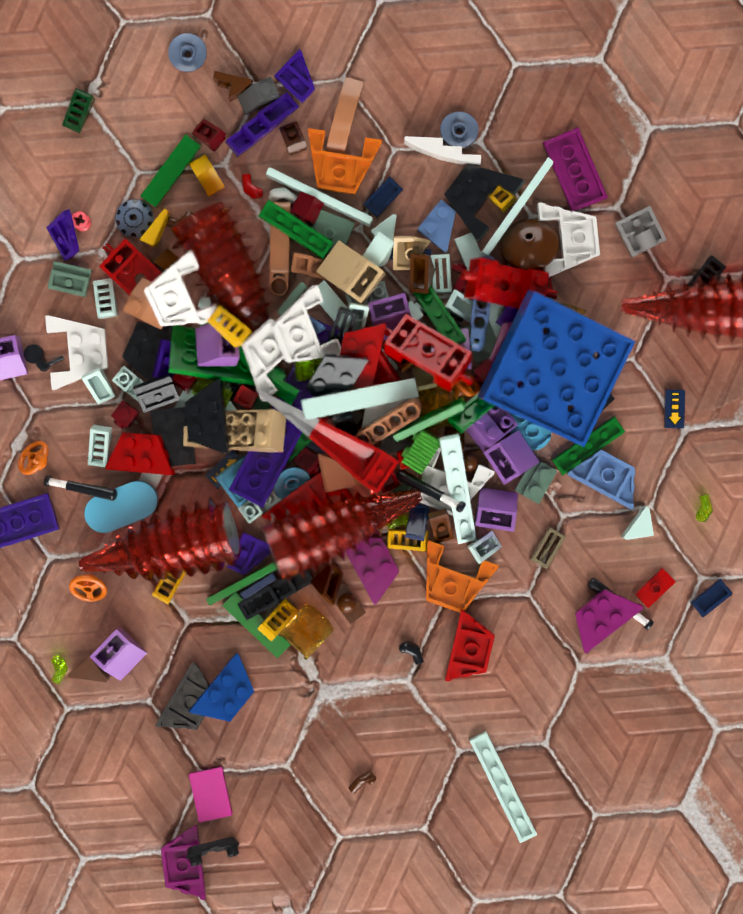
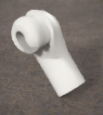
(279, 193)

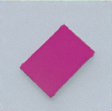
(210, 794)

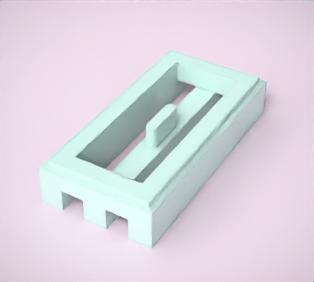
(448, 270)

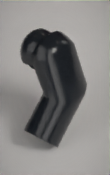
(412, 649)

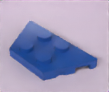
(225, 693)

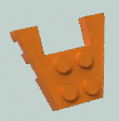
(340, 171)
(450, 587)

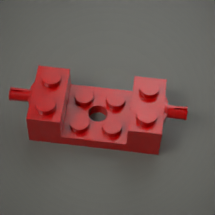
(125, 264)
(485, 279)
(445, 363)

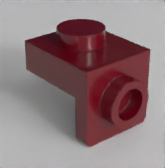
(461, 283)
(308, 461)

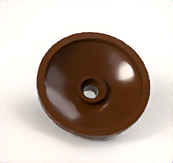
(533, 252)

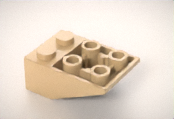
(351, 272)
(256, 430)

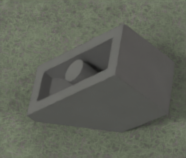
(258, 95)

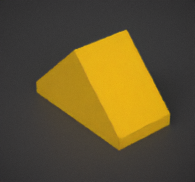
(207, 175)

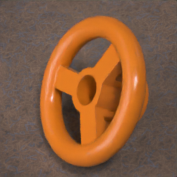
(462, 388)
(37, 460)
(87, 584)

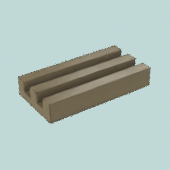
(554, 551)

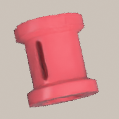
(80, 215)

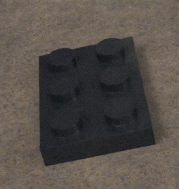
(170, 425)

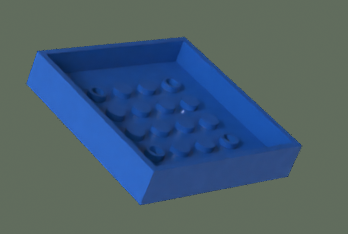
(556, 368)

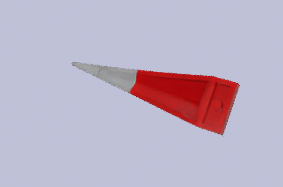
(362, 460)

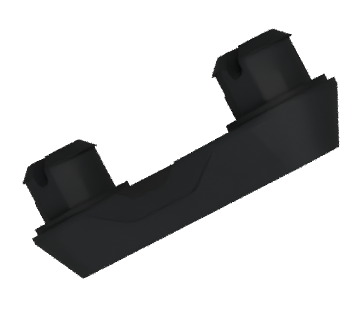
(195, 852)

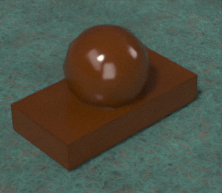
(473, 459)
(348, 604)

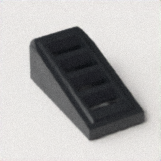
(705, 266)

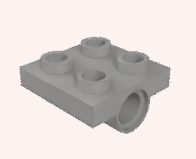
(640, 231)

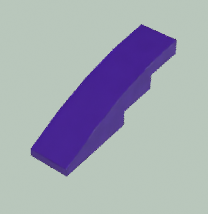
(262, 124)

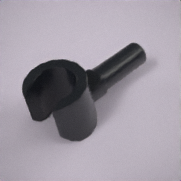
(44, 366)

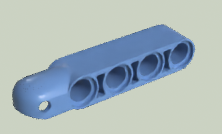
(483, 313)

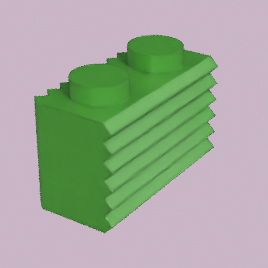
(421, 451)

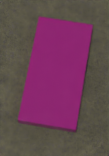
(575, 170)

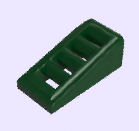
(84, 114)

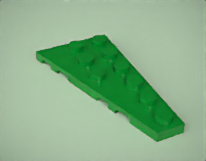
(184, 360)

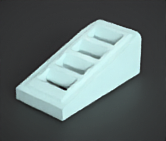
(113, 304)
(94, 430)

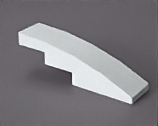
(434, 148)

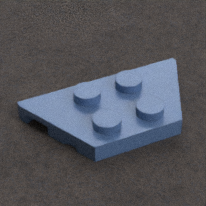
(607, 476)

